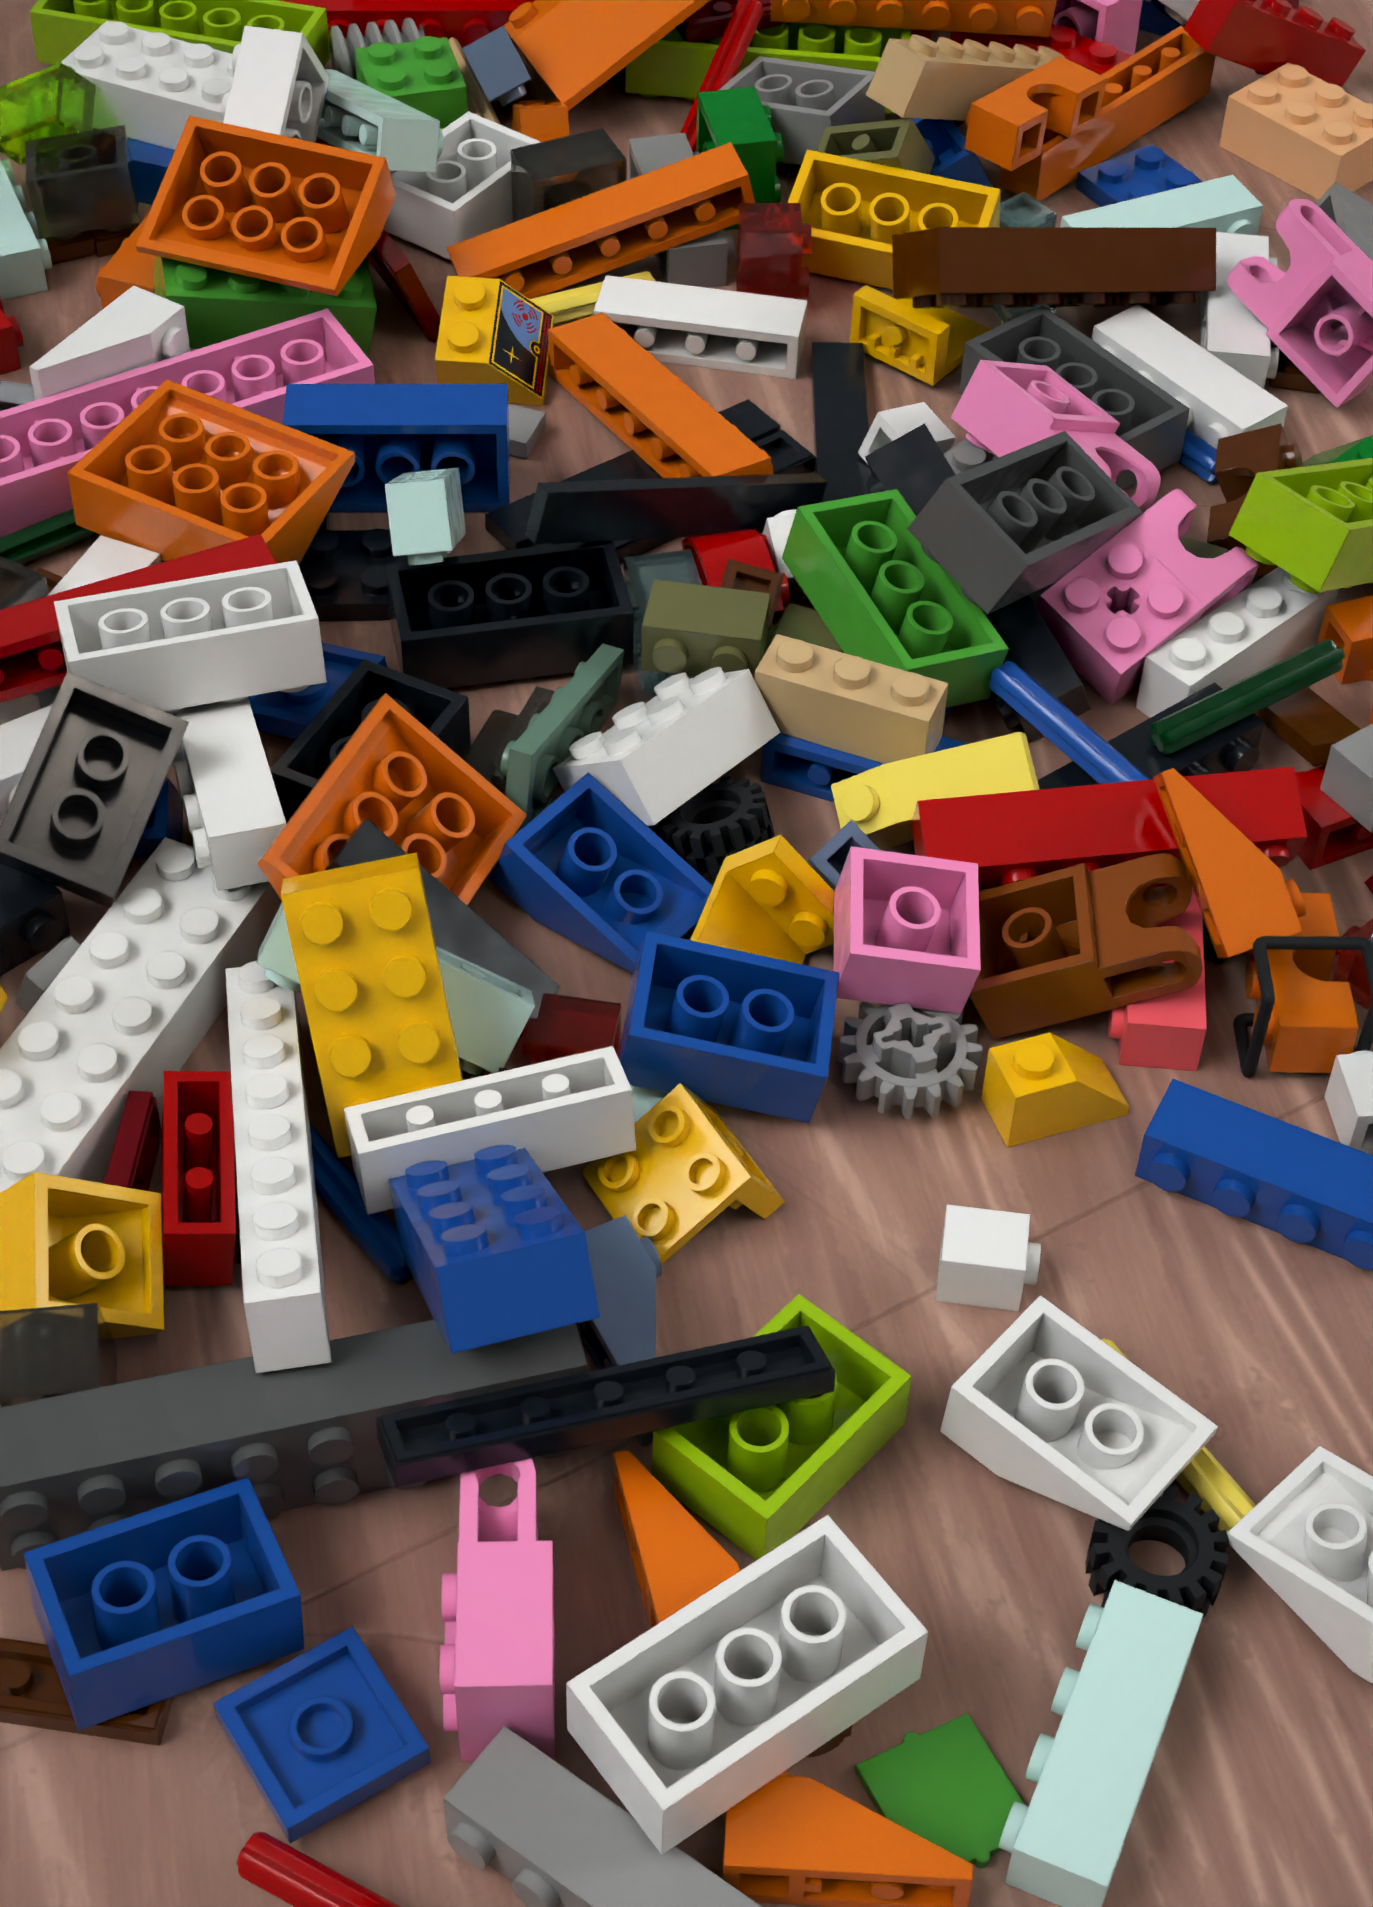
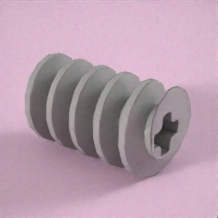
(343, 49)

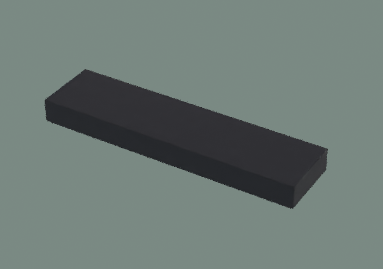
(453, 922)

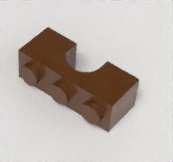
(1236, 465)

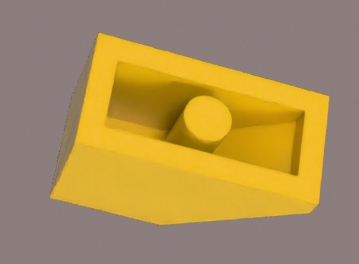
(1047, 1089)

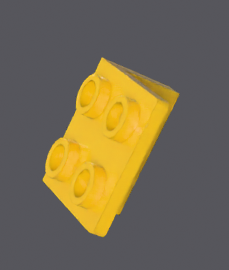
(908, 338)
(768, 904)
(680, 1174)

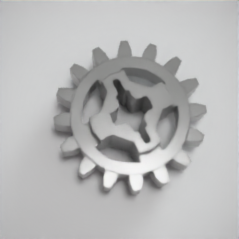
(909, 1056)

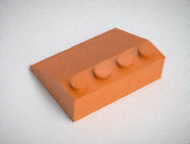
(587, 42)
(268, 206)
(206, 474)
(412, 793)

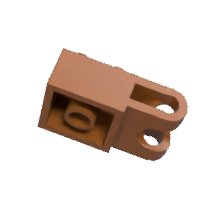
(1082, 943)

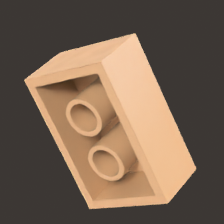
(1301, 131)

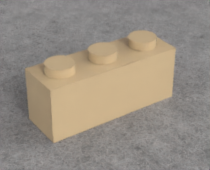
(850, 701)

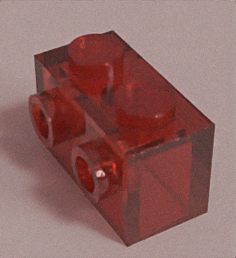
(772, 250)

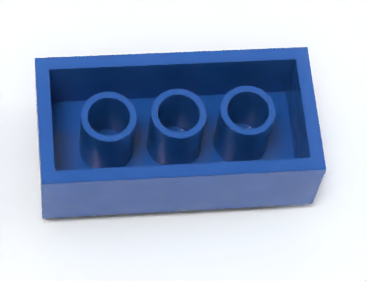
(410, 430)
(492, 1248)

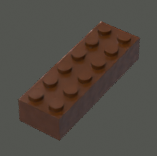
(1053, 266)

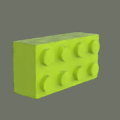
(1312, 523)

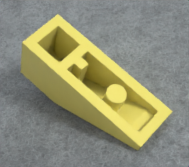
(887, 795)

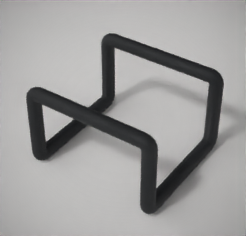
(1250, 1052)

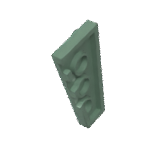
(570, 715)

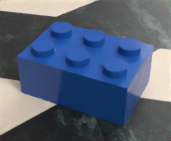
(729, 1026)
(164, 1602)

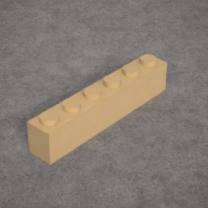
(945, 77)

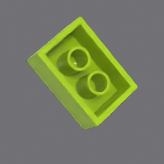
(778, 1464)

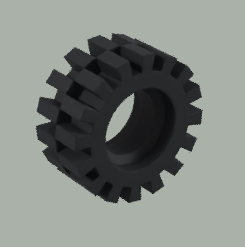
(718, 824)
(1176, 1526)

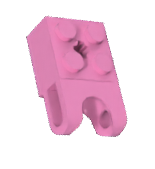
(1318, 307)
(1024, 403)
(1138, 596)
(499, 1620)

